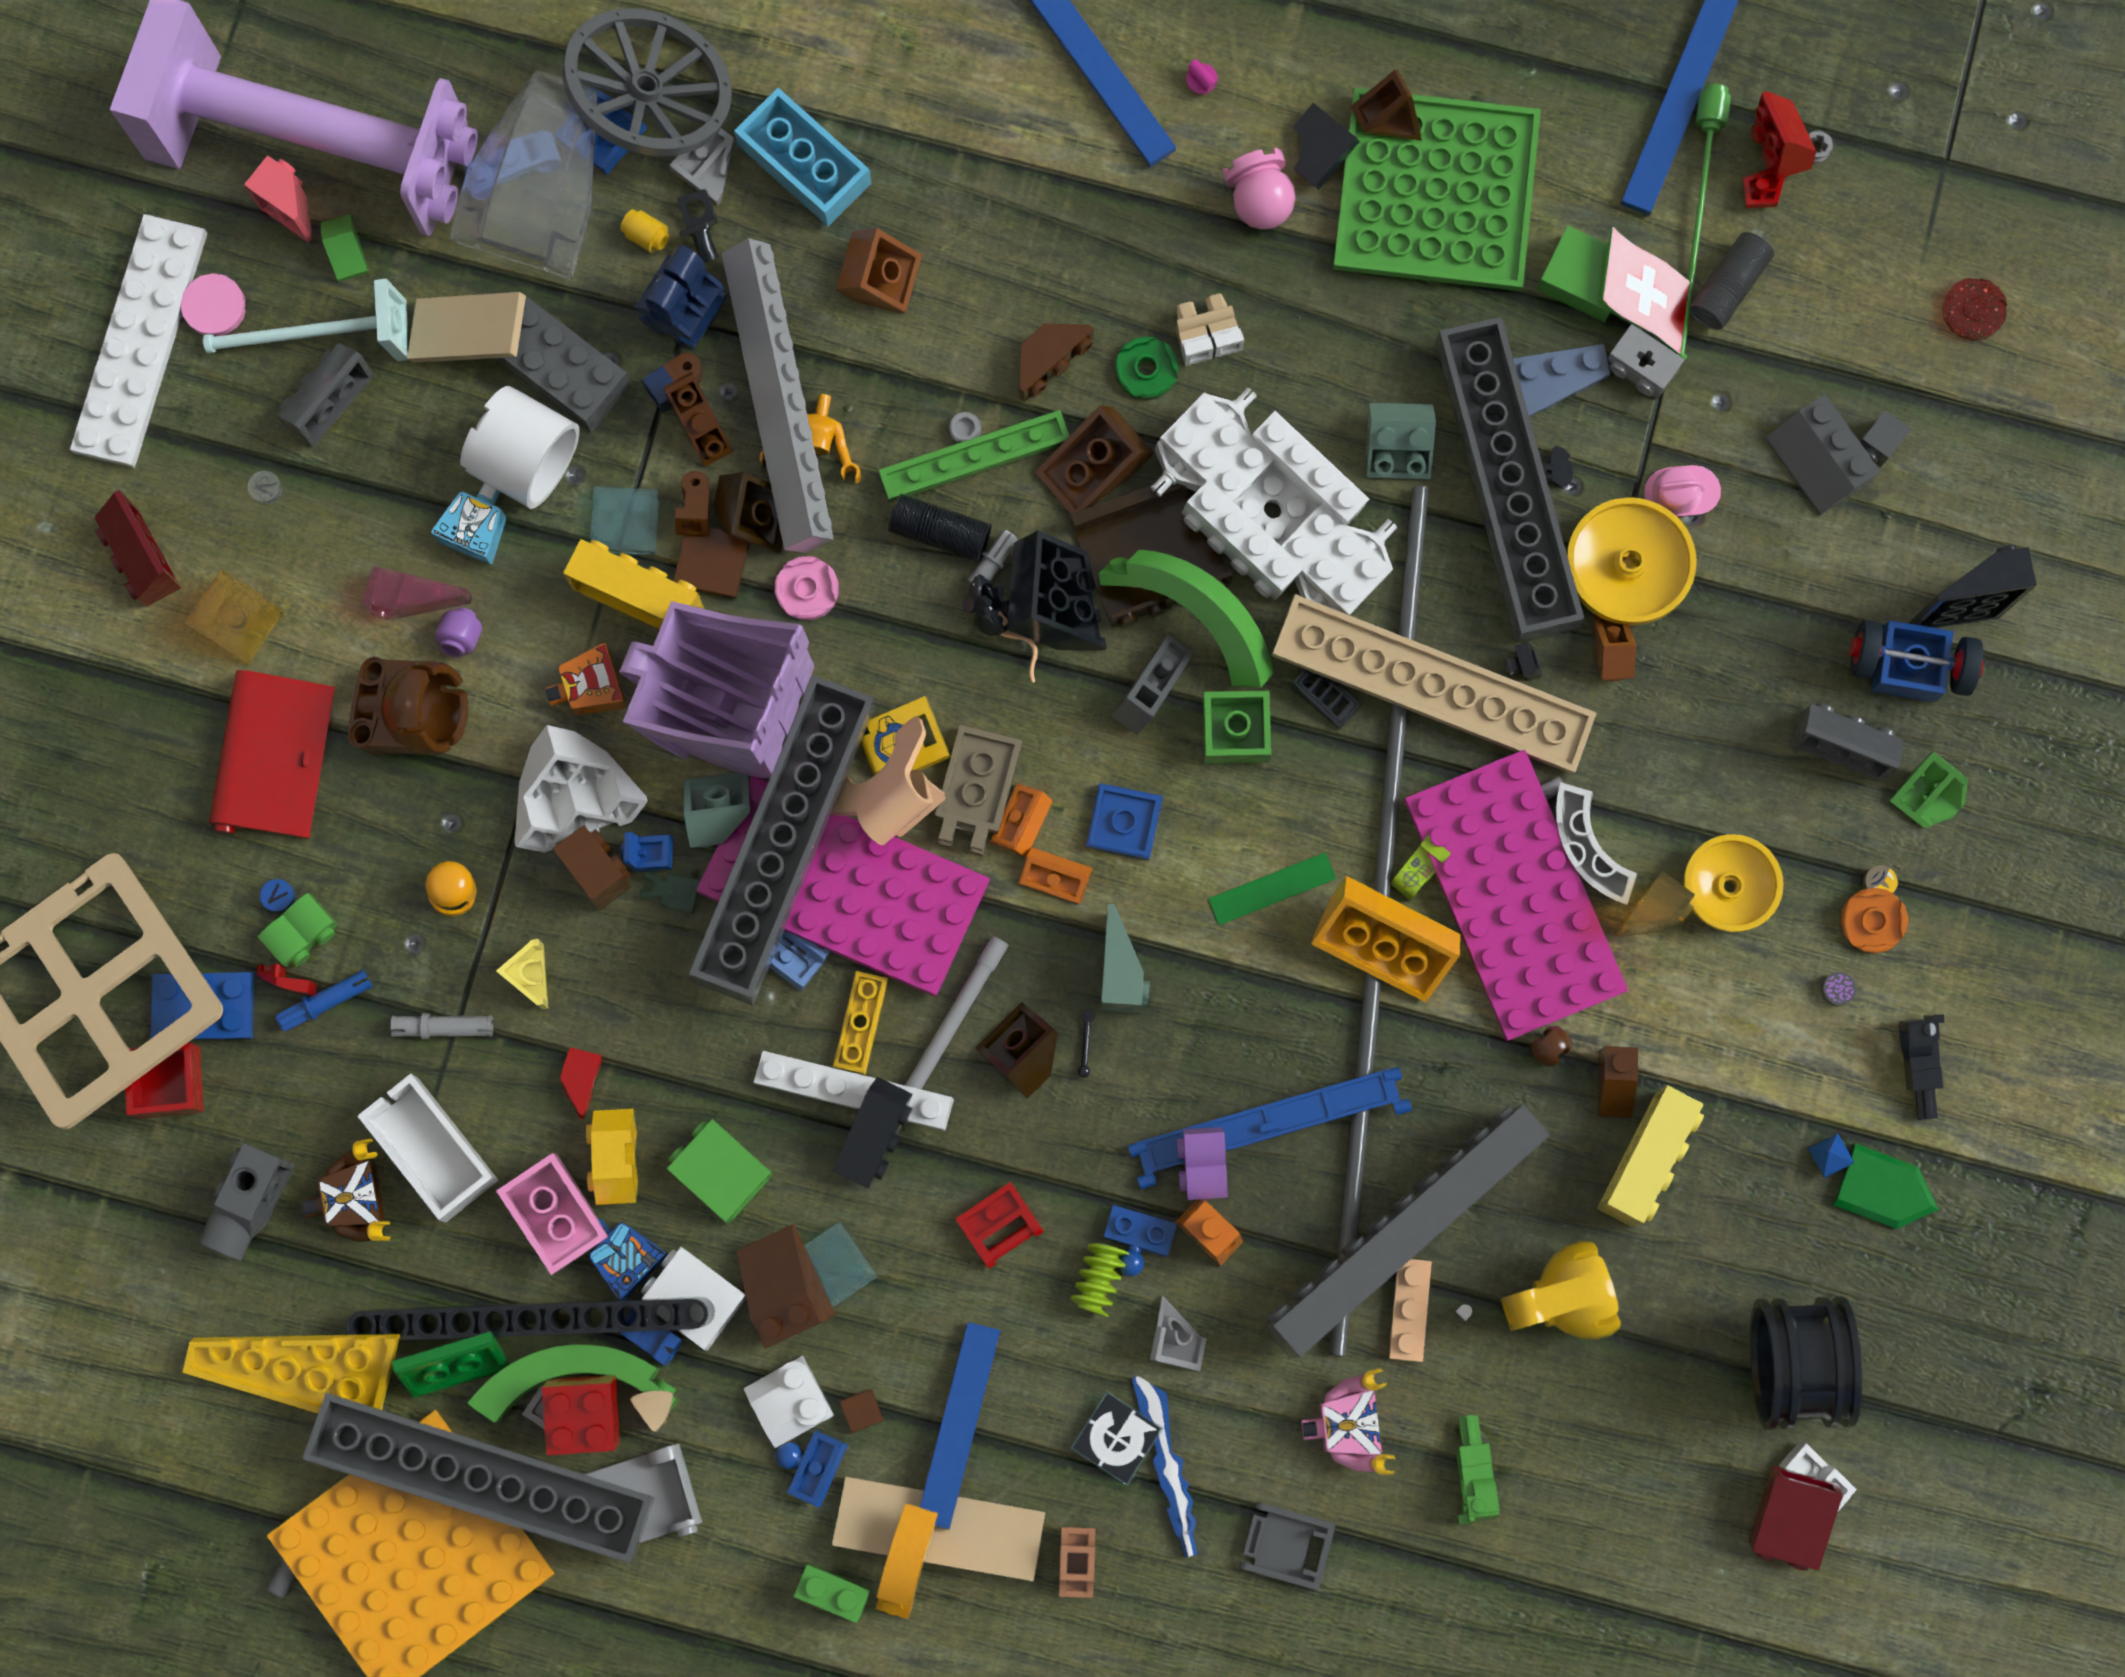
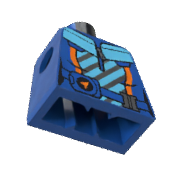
(626, 1258)

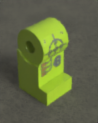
(1418, 869)

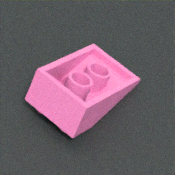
(552, 1213)

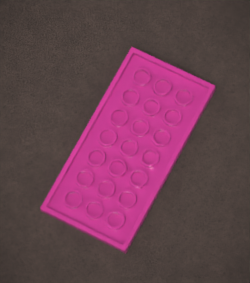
(1516, 895)
(872, 901)

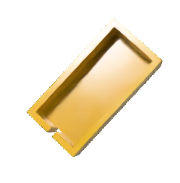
(625, 585)

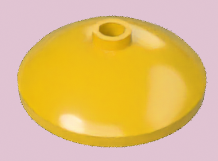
(1751, 871)

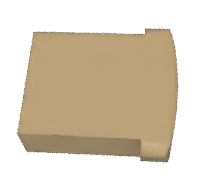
(653, 1407)

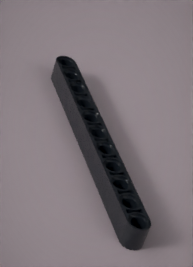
(546, 1314)

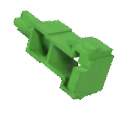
(1475, 1475)

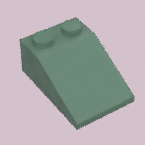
(1122, 974)

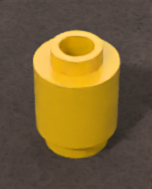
(645, 230)

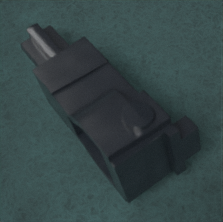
(1922, 1061)

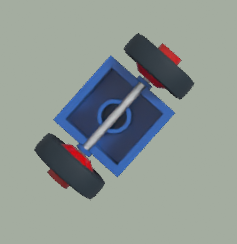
(1914, 660)

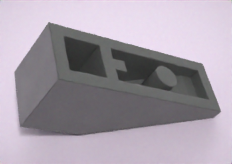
(1152, 685)

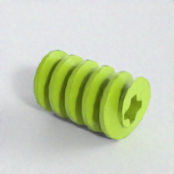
(1098, 1278)

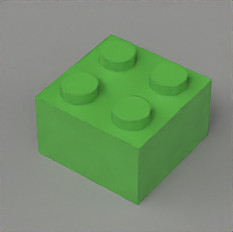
(1236, 727)

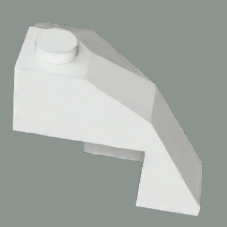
(571, 786)

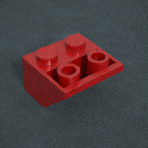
(1782, 136)

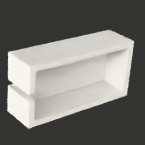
(428, 1148)

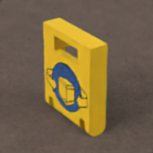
(881, 740)

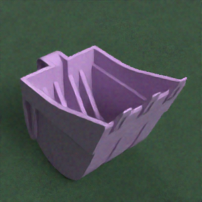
(719, 687)

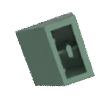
(1400, 440)

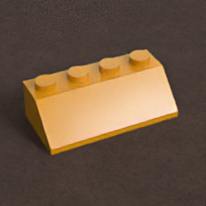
(1386, 939)

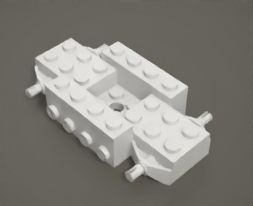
(1241, 473)

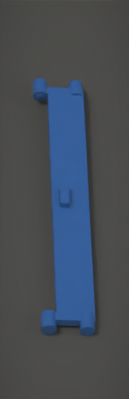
(1279, 1118)

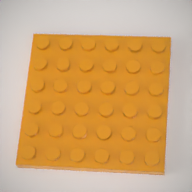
(405, 1573)

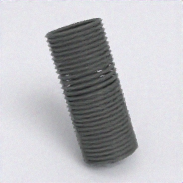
(1735, 277)

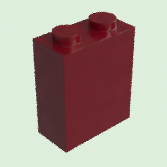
(1795, 1518)

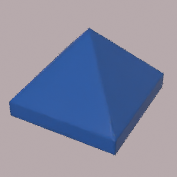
(1831, 1155)

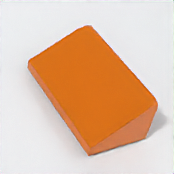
(1022, 820)
(1055, 875)

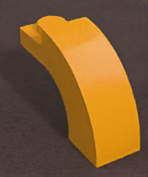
(905, 1561)

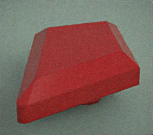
(1762, 189)

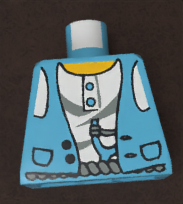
(472, 525)

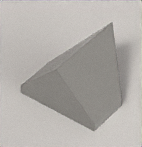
(1176, 1340)

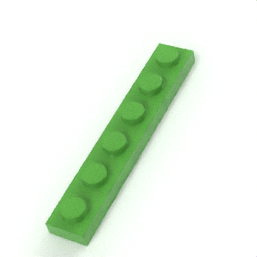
(974, 456)

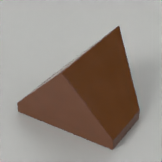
(1388, 109)

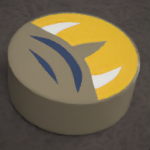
(1881, 877)

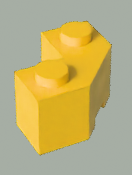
(613, 1156)

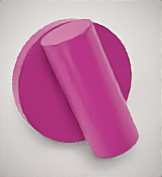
(1201, 77)

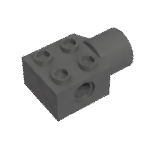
(243, 1211)

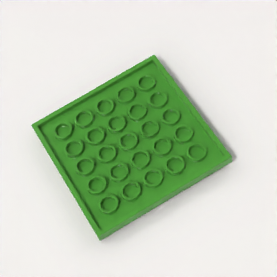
(1444, 203)

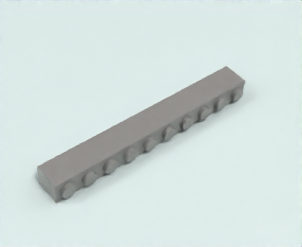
(777, 396)

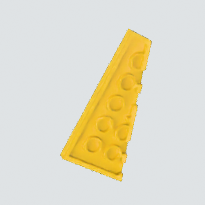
(298, 1367)

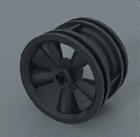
(1805, 1362)

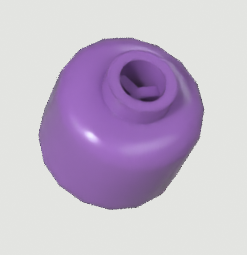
(458, 632)

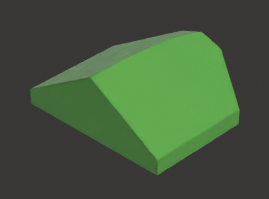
(1932, 792)

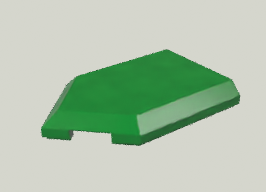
(1884, 1189)

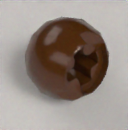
(1551, 1046)

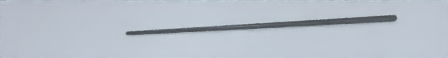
(1382, 884)

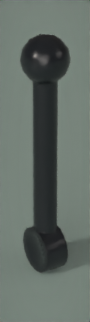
(1088, 1017)

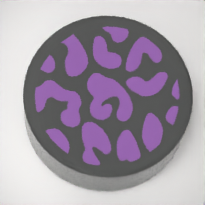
(1838, 989)

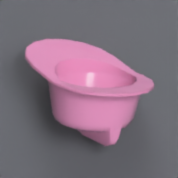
(1684, 489)

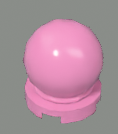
(1261, 192)

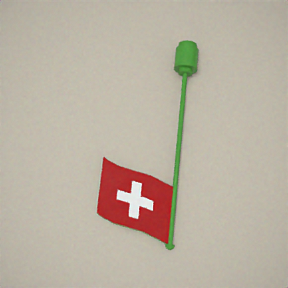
(1642, 285)

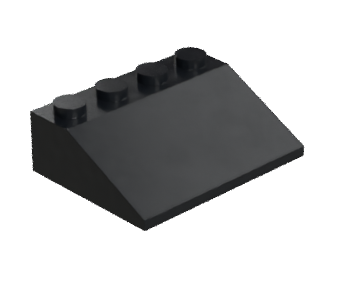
(1982, 592)

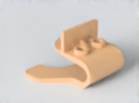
(896, 795)

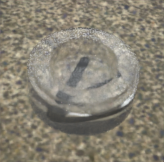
(265, 487)

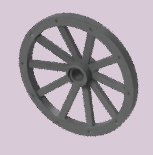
(644, 88)

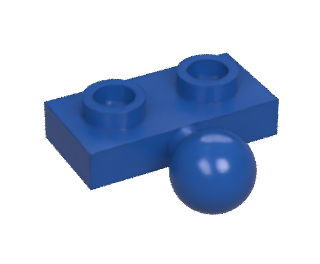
(1138, 1233)
(815, 1467)

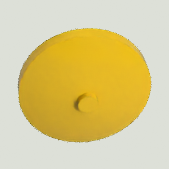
(1631, 561)

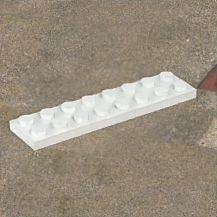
(138, 341)

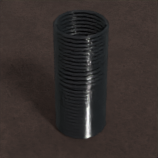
(941, 527)

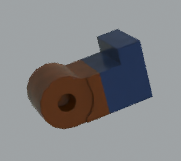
(668, 373)

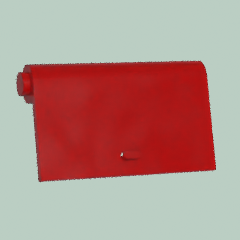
(262, 755)

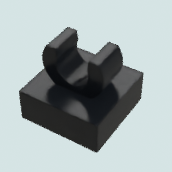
(1524, 662)

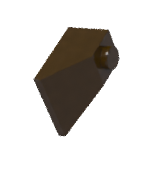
(748, 510)
(1021, 1049)

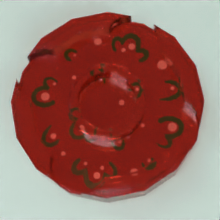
(1974, 309)

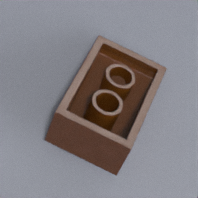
(1094, 460)
(782, 1287)

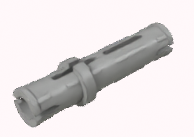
(441, 1026)

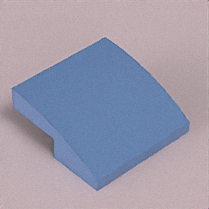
(794, 968)

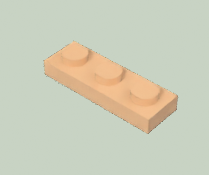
(1410, 1311)

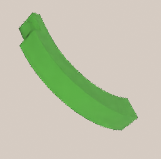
(1205, 598)
(530, 1372)

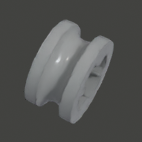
(1826, 145)

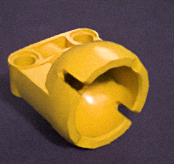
(1570, 1295)

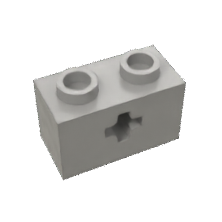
(1638, 347)

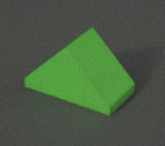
(343, 247)

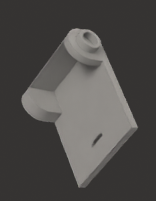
(665, 1478)

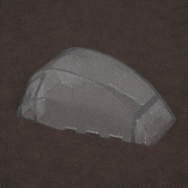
(532, 182)

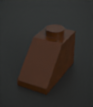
(1617, 1081)

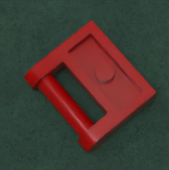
(993, 1215)

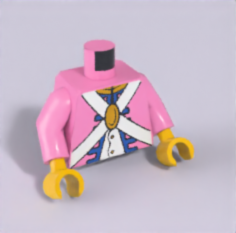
(1351, 1425)

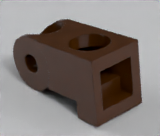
(694, 516)

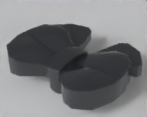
(1559, 469)

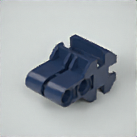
(681, 298)

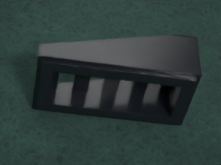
(1318, 703)

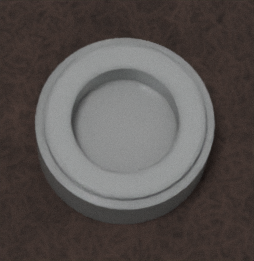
(964, 427)

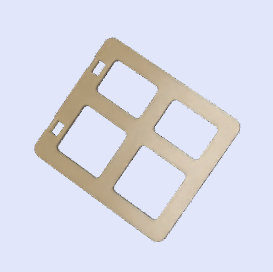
(82, 996)

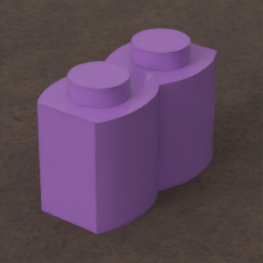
(1204, 1163)

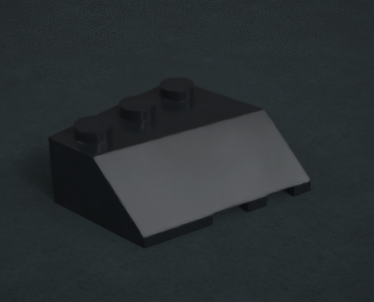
(1053, 594)

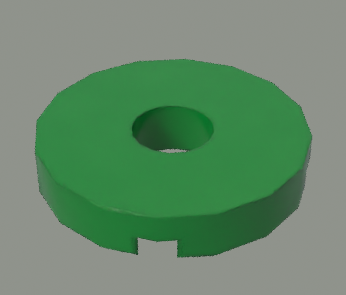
(1146, 386)

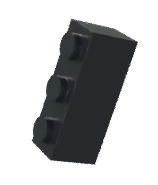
(874, 1133)

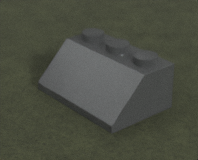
(325, 394)
(1823, 455)
(1848, 742)

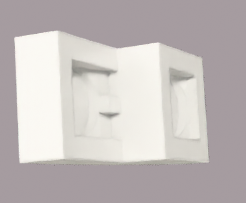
(1808, 1462)

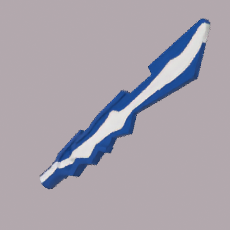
(1168, 1466)

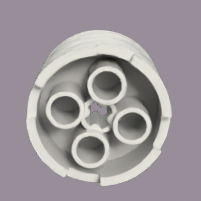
(520, 447)

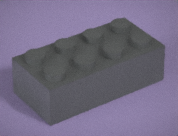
(565, 368)

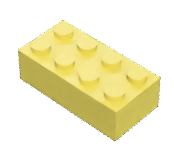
(1650, 1156)

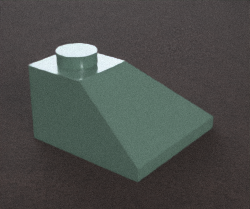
(715, 807)

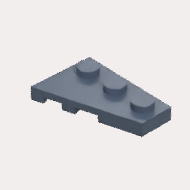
(1559, 374)

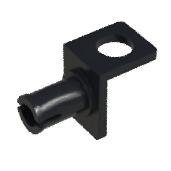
(699, 226)

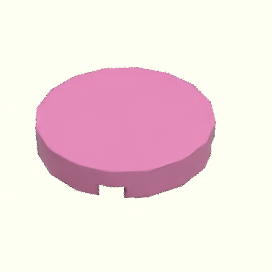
(213, 305)
(806, 588)

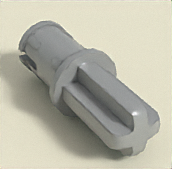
(995, 556)

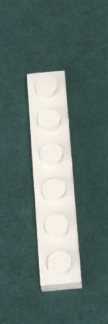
(844, 1088)

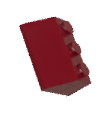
(135, 550)

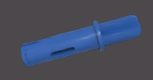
(322, 1001)

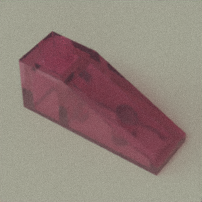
(406, 595)

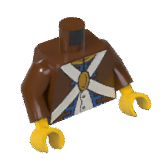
(351, 1197)

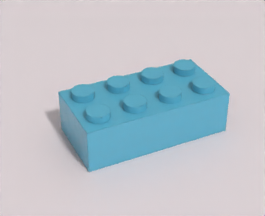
(803, 157)

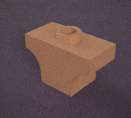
(1077, 1562)

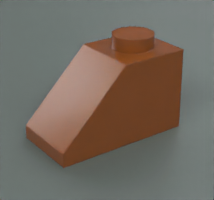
(1613, 649)

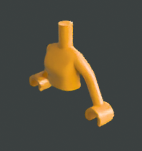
(823, 431)

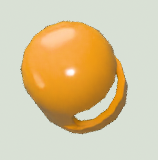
(450, 886)

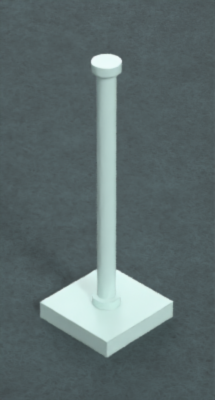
(389, 321)

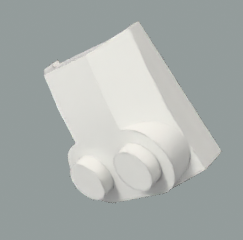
(788, 1402)

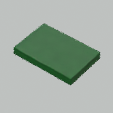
(450, 1364)

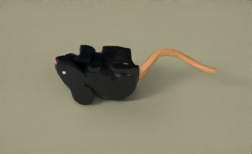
(993, 613)

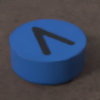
(277, 895)

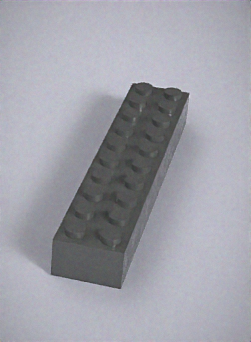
(1509, 480)
(782, 840)
(1406, 1231)
(478, 1478)

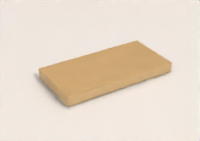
(466, 327)

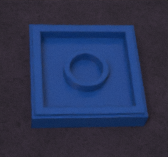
(1124, 821)

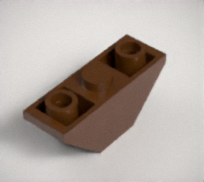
(1049, 353)
(697, 419)

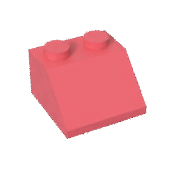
(281, 196)

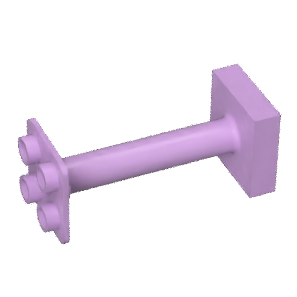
(175, 82)

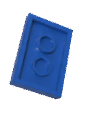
(232, 990)

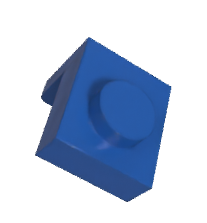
(647, 852)

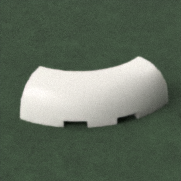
(1583, 849)

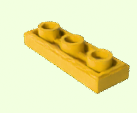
(855, 1042)

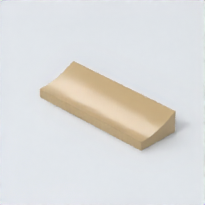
(980, 1539)

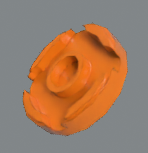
(1874, 920)

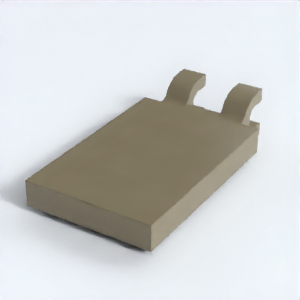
(977, 785)

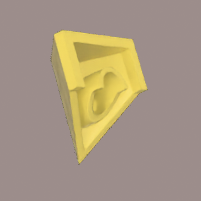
(528, 972)

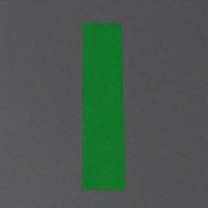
(1272, 888)

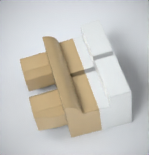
(1207, 332)

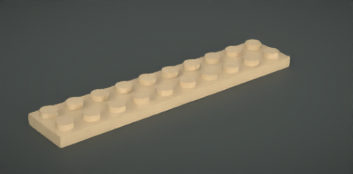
(1433, 684)

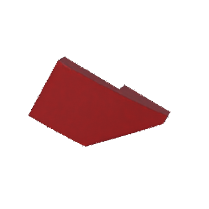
(276, 976)
(579, 1078)

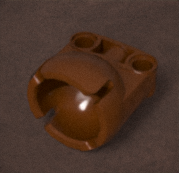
(407, 707)

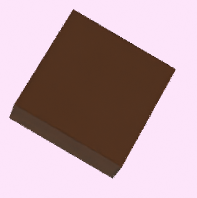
(861, 1411)

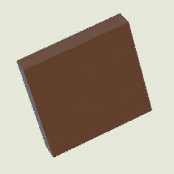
(713, 562)

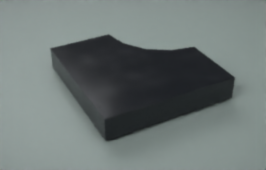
(1323, 145)

